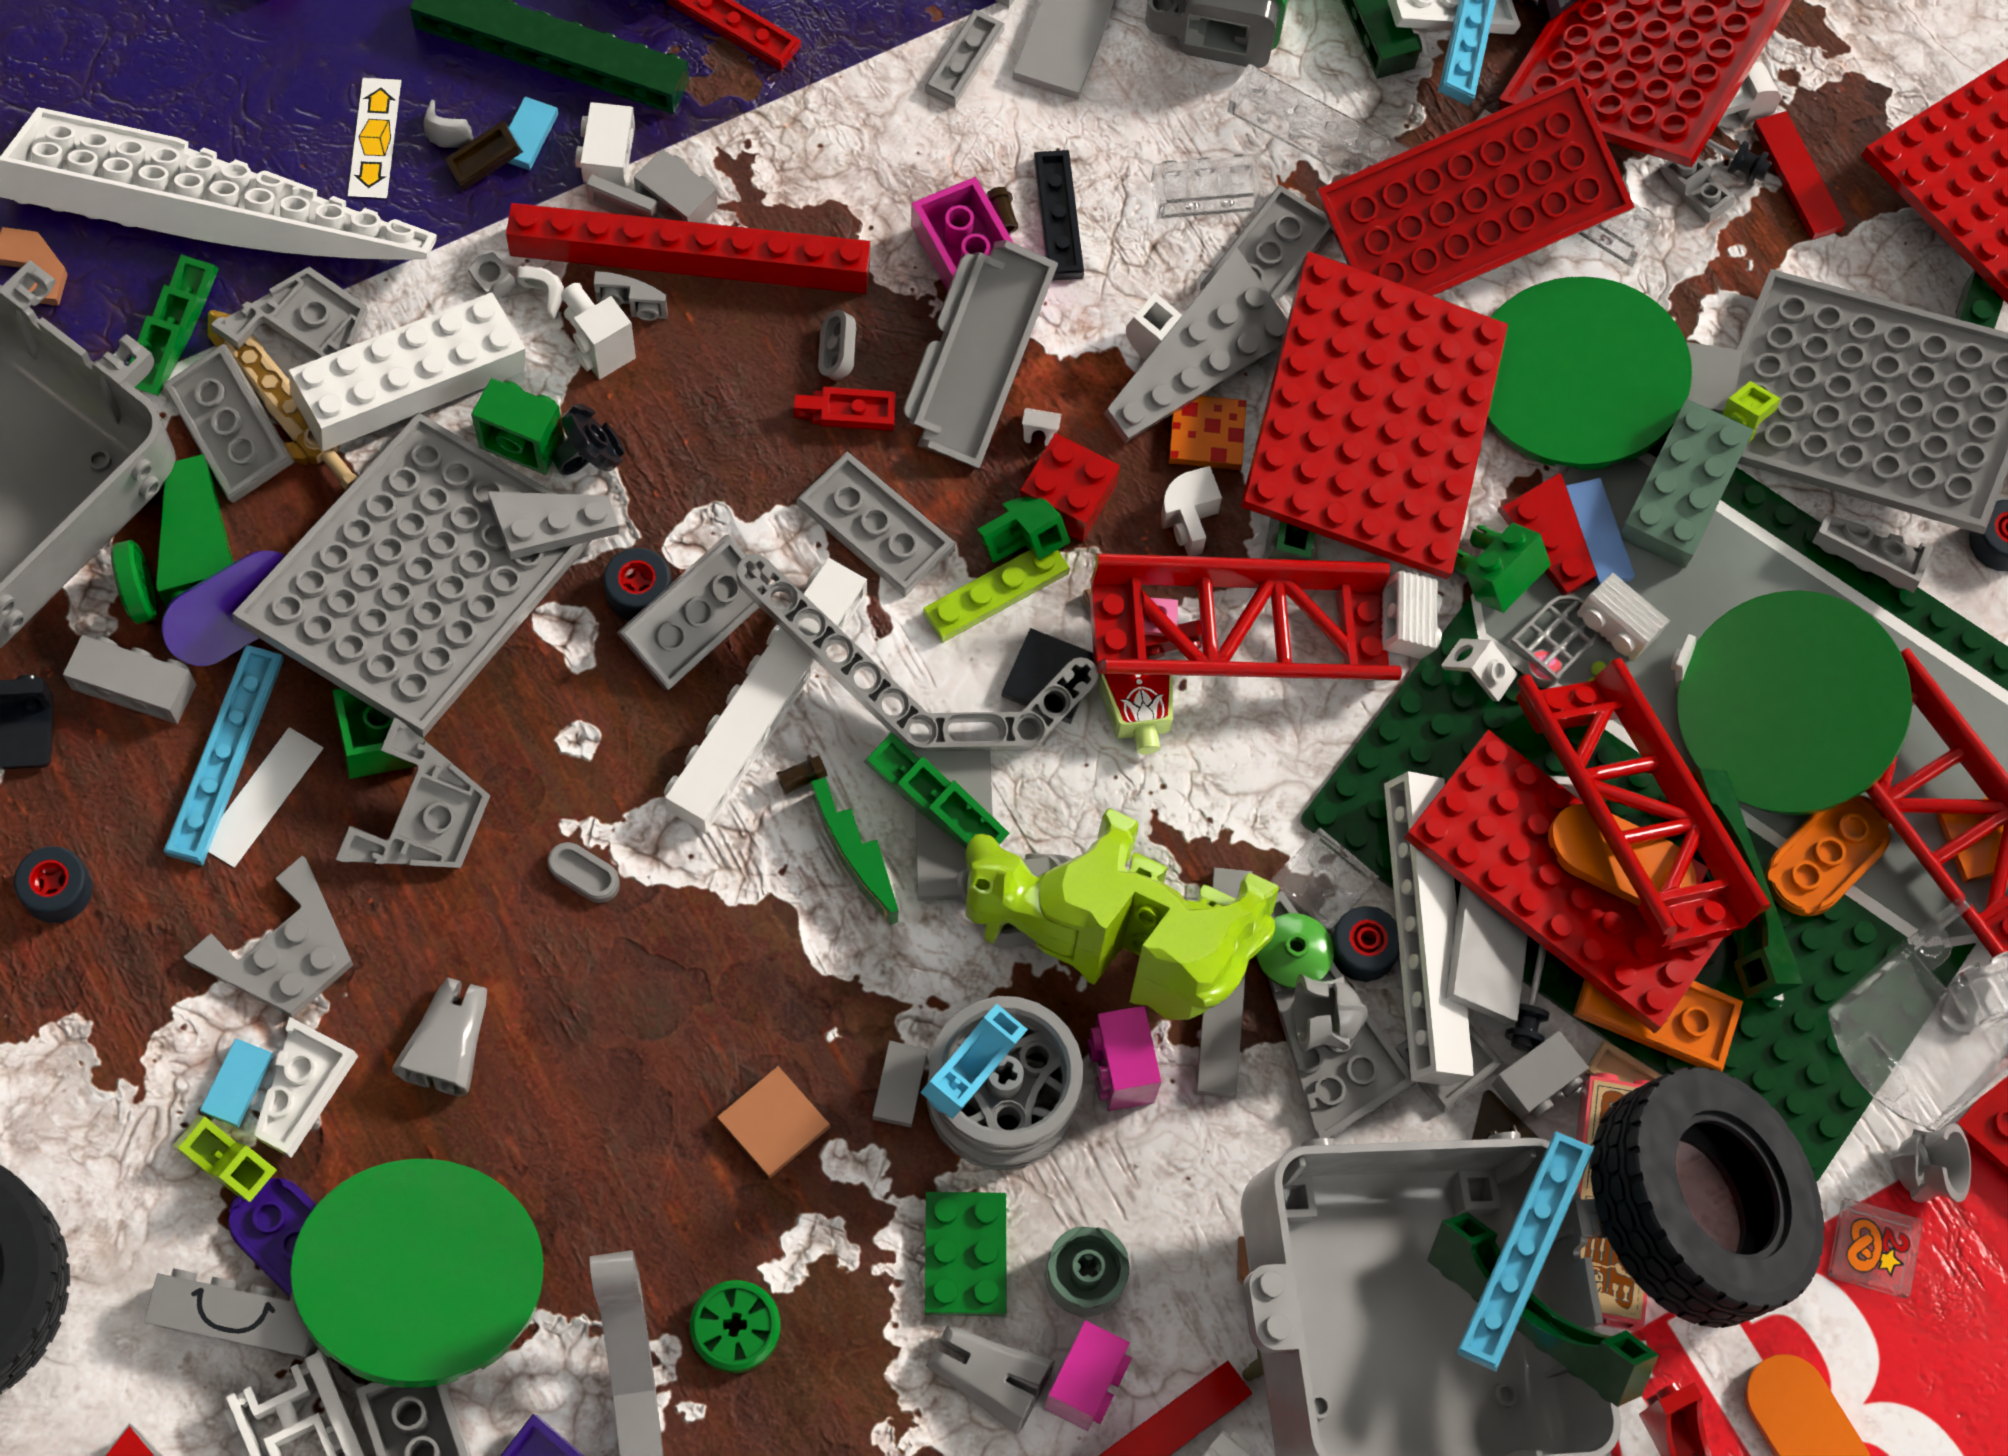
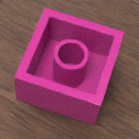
(1125, 1058)
(1084, 1380)

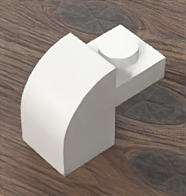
(1756, 96)
(1151, 325)
(1186, 502)

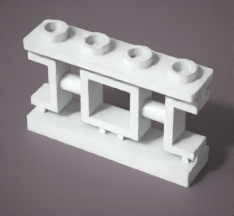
(335, 1439)

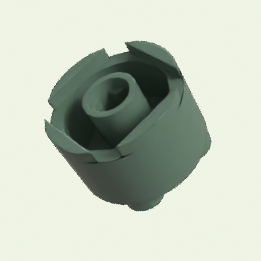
(1087, 1248)

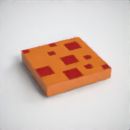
(1209, 433)

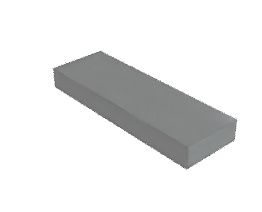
(964, 57)

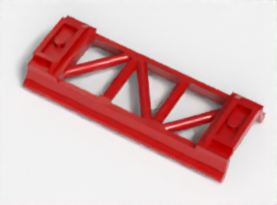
(1119, 607)
(1989, 775)
(1675, 914)

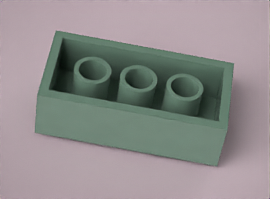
(1686, 483)

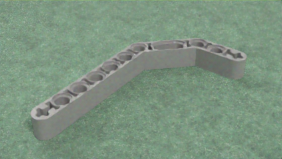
(886, 687)
(628, 1352)

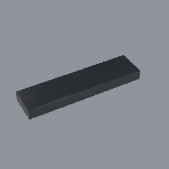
(1059, 213)

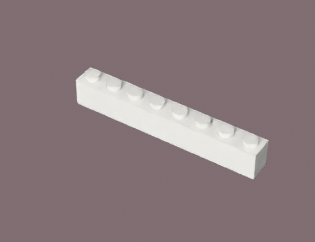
(759, 703)
(1426, 926)

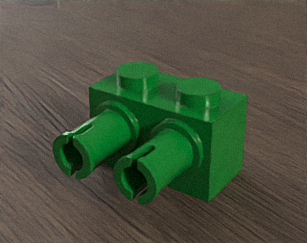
(1505, 566)

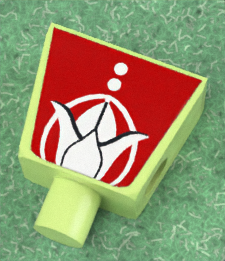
(1138, 707)

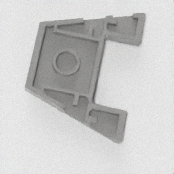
(304, 310)
(436, 814)
(292, 961)

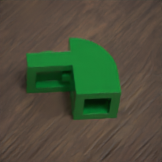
(1025, 523)

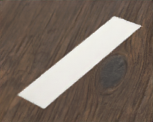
(263, 796)

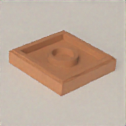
(773, 1122)

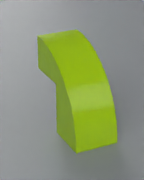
(224, 1159)

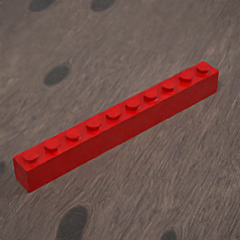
(688, 248)

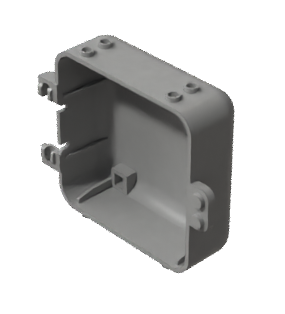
(73, 450)
(1369, 1332)

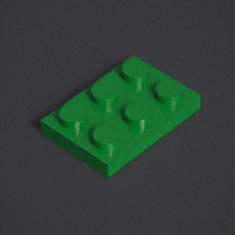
(965, 1254)

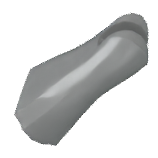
(445, 1041)
(993, 1375)

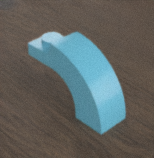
(973, 1062)

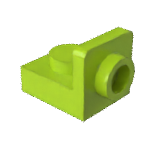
(1751, 406)

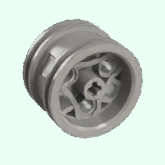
(979, 1137)

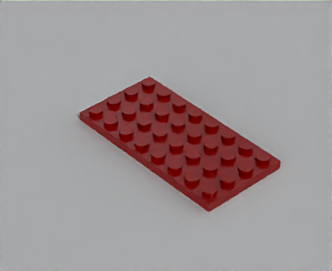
(1479, 194)
(1493, 838)

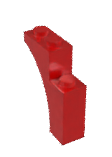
(1676, 1421)

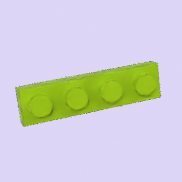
(993, 593)

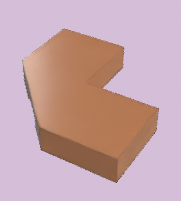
(20, 246)

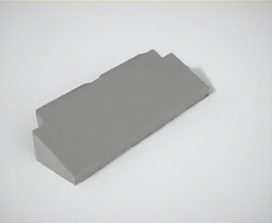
(982, 344)

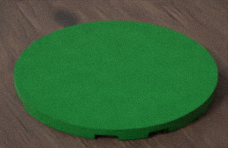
(1587, 373)
(1795, 701)
(417, 1272)

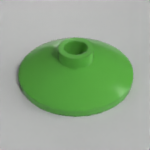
(1283, 964)

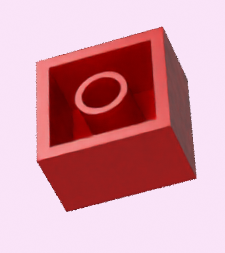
(1073, 482)

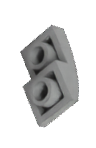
(1698, 189)
(644, 299)

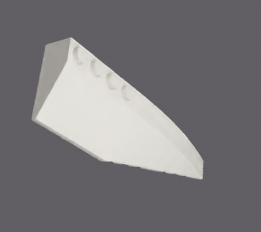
(187, 193)

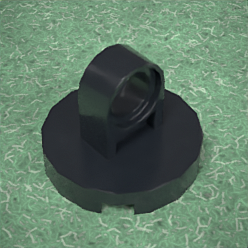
(586, 443)

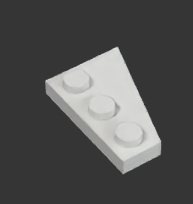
(303, 1084)

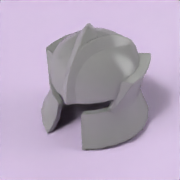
(1326, 1013)
(1934, 1164)

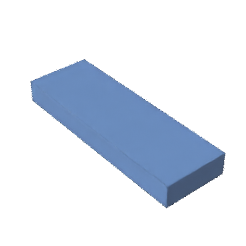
(1600, 530)

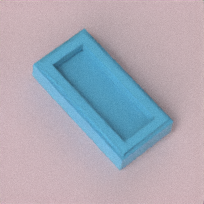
(531, 129)
(237, 1083)

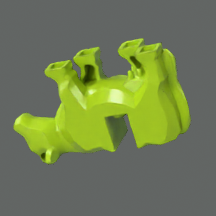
(1096, 907)

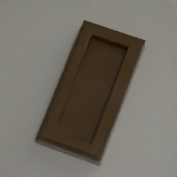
(483, 155)

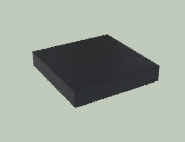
(1037, 665)

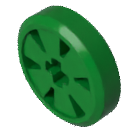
(133, 581)
(718, 1308)

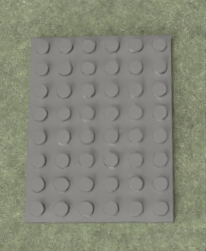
(1879, 400)
(407, 578)

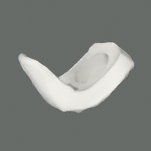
(544, 280)

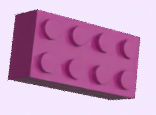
(956, 224)

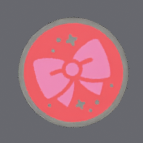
(1537, 675)

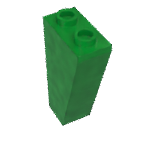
(191, 529)

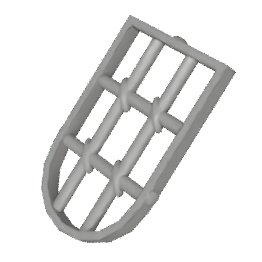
(1545, 635)

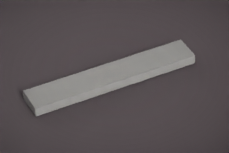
(1223, 1023)

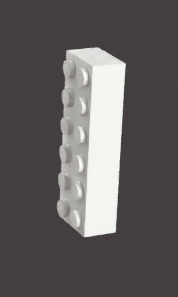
(406, 371)

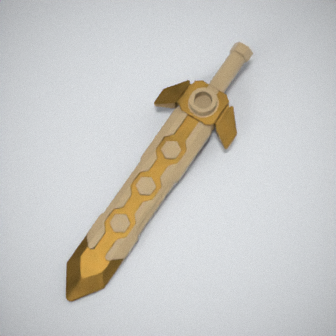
(274, 391)

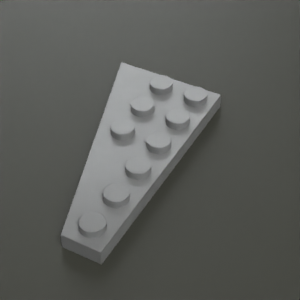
(1215, 339)
(1336, 1082)

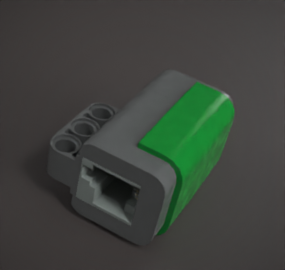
(1221, 29)

